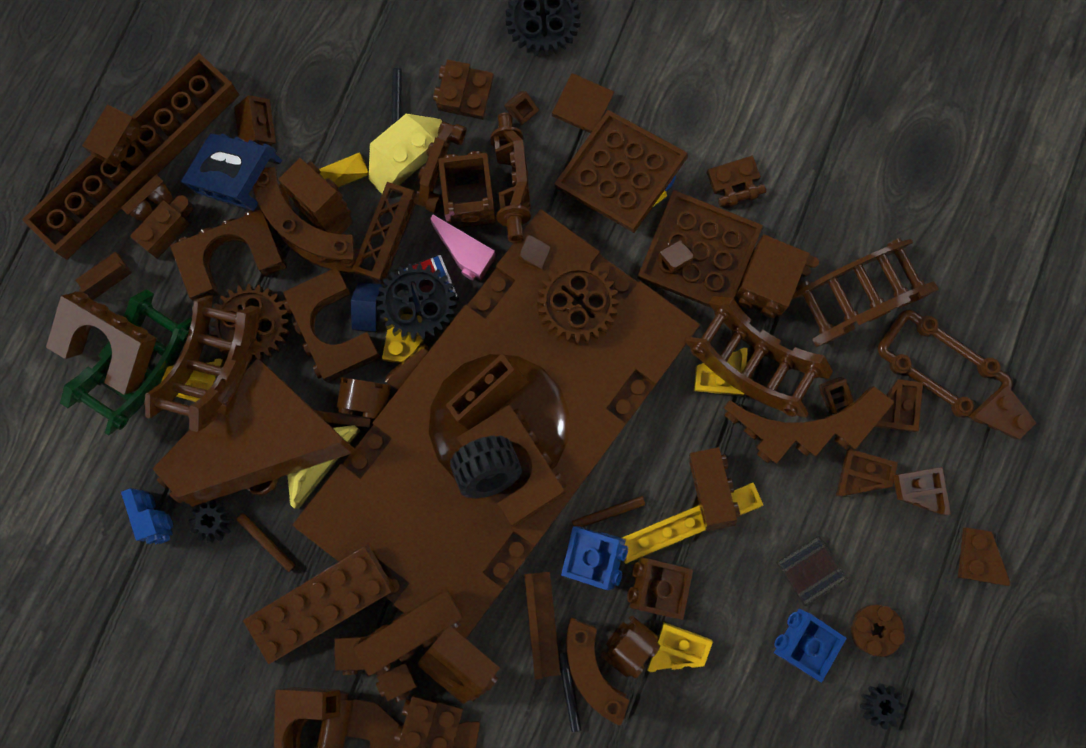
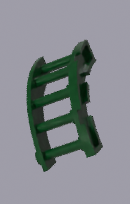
(89, 378)

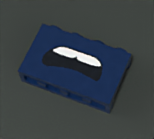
(229, 169)

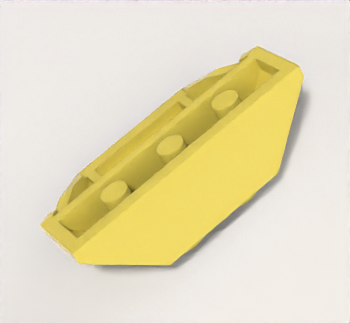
(401, 149)
(305, 481)

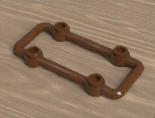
(928, 326)

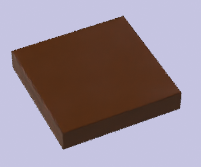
(582, 103)

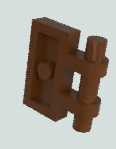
(733, 175)

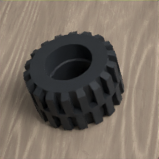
(485, 467)

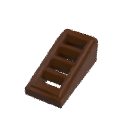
(404, 369)
(828, 397)

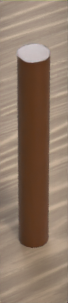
(609, 512)
(272, 548)

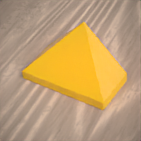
(345, 170)

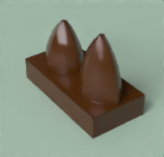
(155, 191)

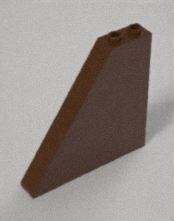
(253, 440)

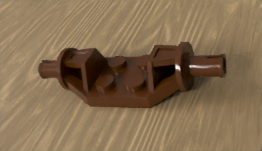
(515, 201)

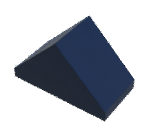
(364, 307)

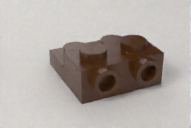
(463, 89)
(660, 588)
(428, 724)

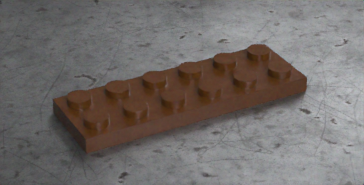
(318, 604)

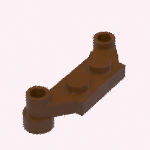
(429, 174)

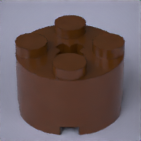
(362, 396)
(631, 647)

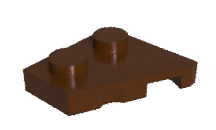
(865, 473)

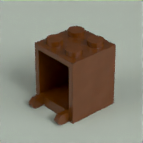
(469, 203)
(773, 276)

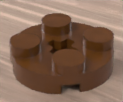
(892, 632)

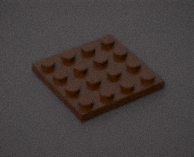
(621, 170)
(714, 237)

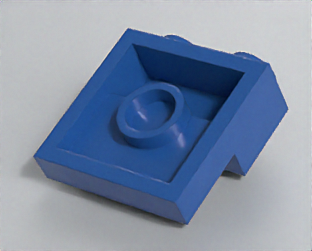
(147, 523)
(594, 558)
(809, 644)

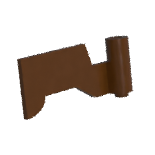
(371, 722)

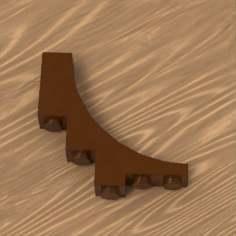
(848, 426)

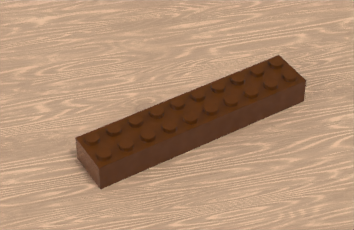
(99, 189)

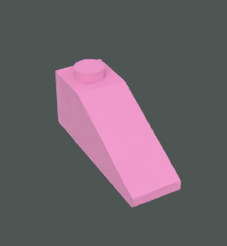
(468, 253)

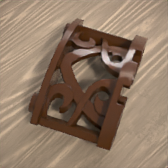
(584, 669)

